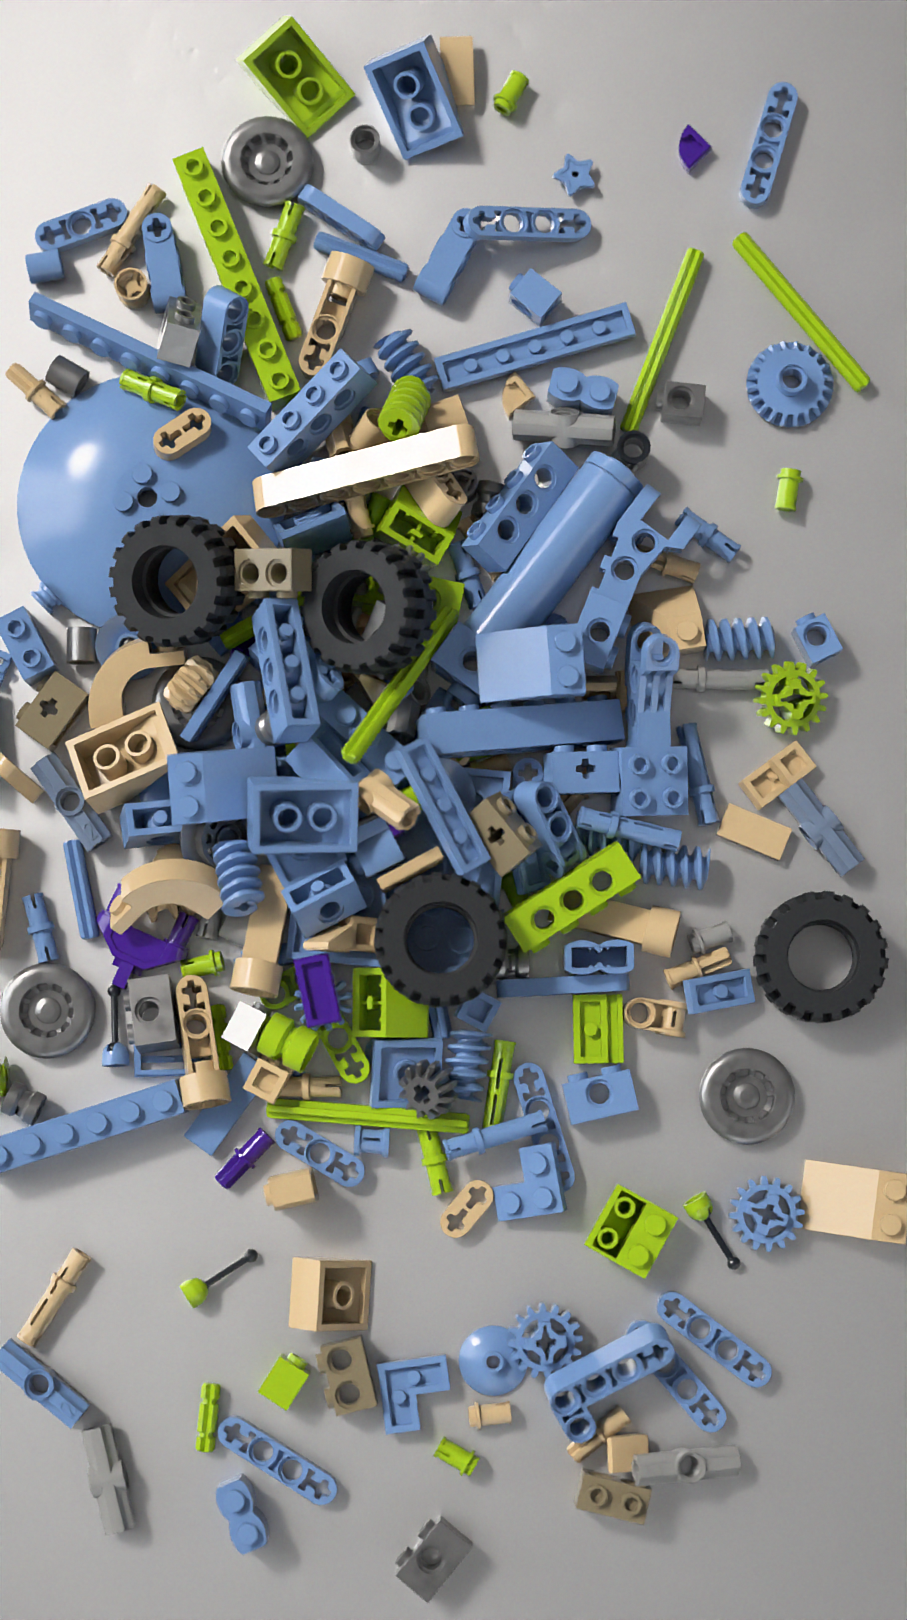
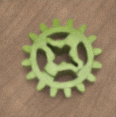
(787, 685)

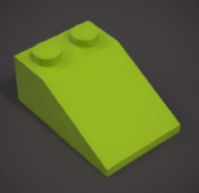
(295, 75)

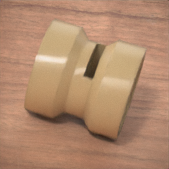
(129, 282)

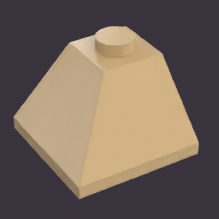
(674, 614)

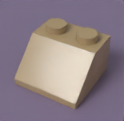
(330, 1294)

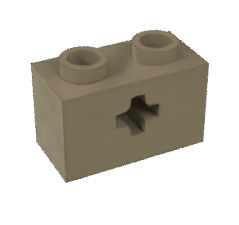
(45, 727)
(517, 842)

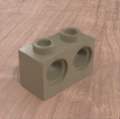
(273, 570)
(356, 1373)
(612, 1496)

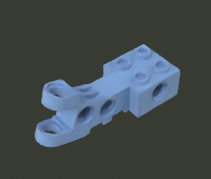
(609, 604)
(650, 769)

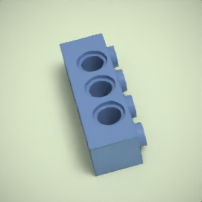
(313, 413)
(554, 473)
(285, 670)

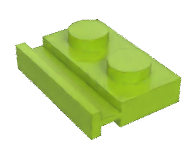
(598, 1029)

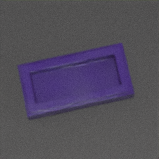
(317, 990)

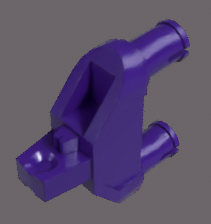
(141, 951)

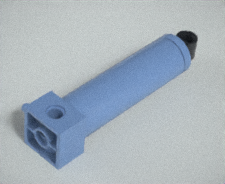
(550, 558)

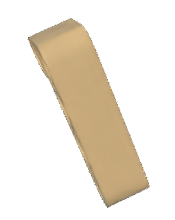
(436, 496)

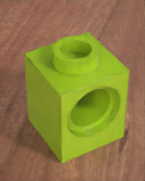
(285, 1380)

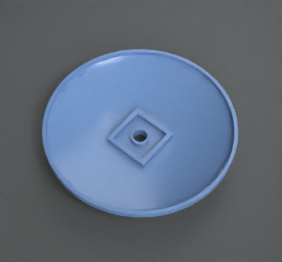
(87, 480)

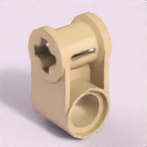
(658, 1016)

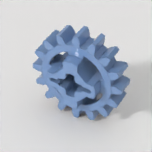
(761, 1229)
(528, 1340)

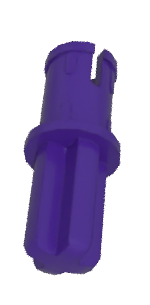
(244, 1159)

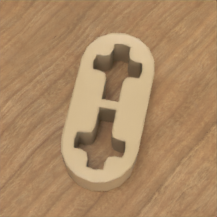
(186, 440)
(19, 779)
(460, 1203)

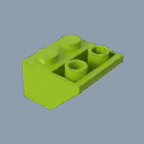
(407, 525)
(382, 1010)
(631, 1231)

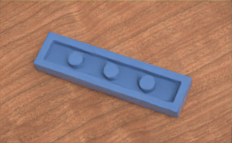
(442, 805)

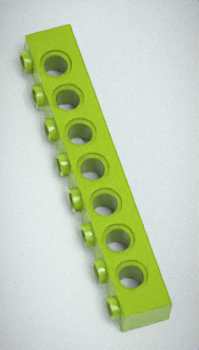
(237, 275)

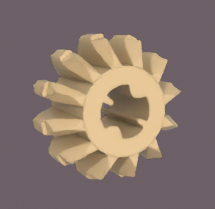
(190, 684)

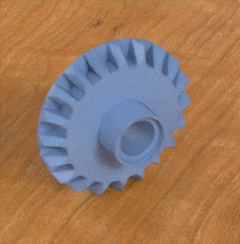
(783, 404)

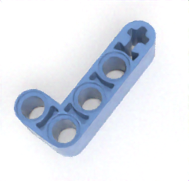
(656, 1353)

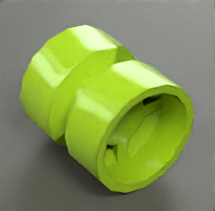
(286, 1041)

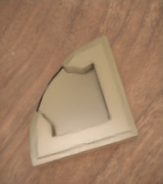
(515, 395)

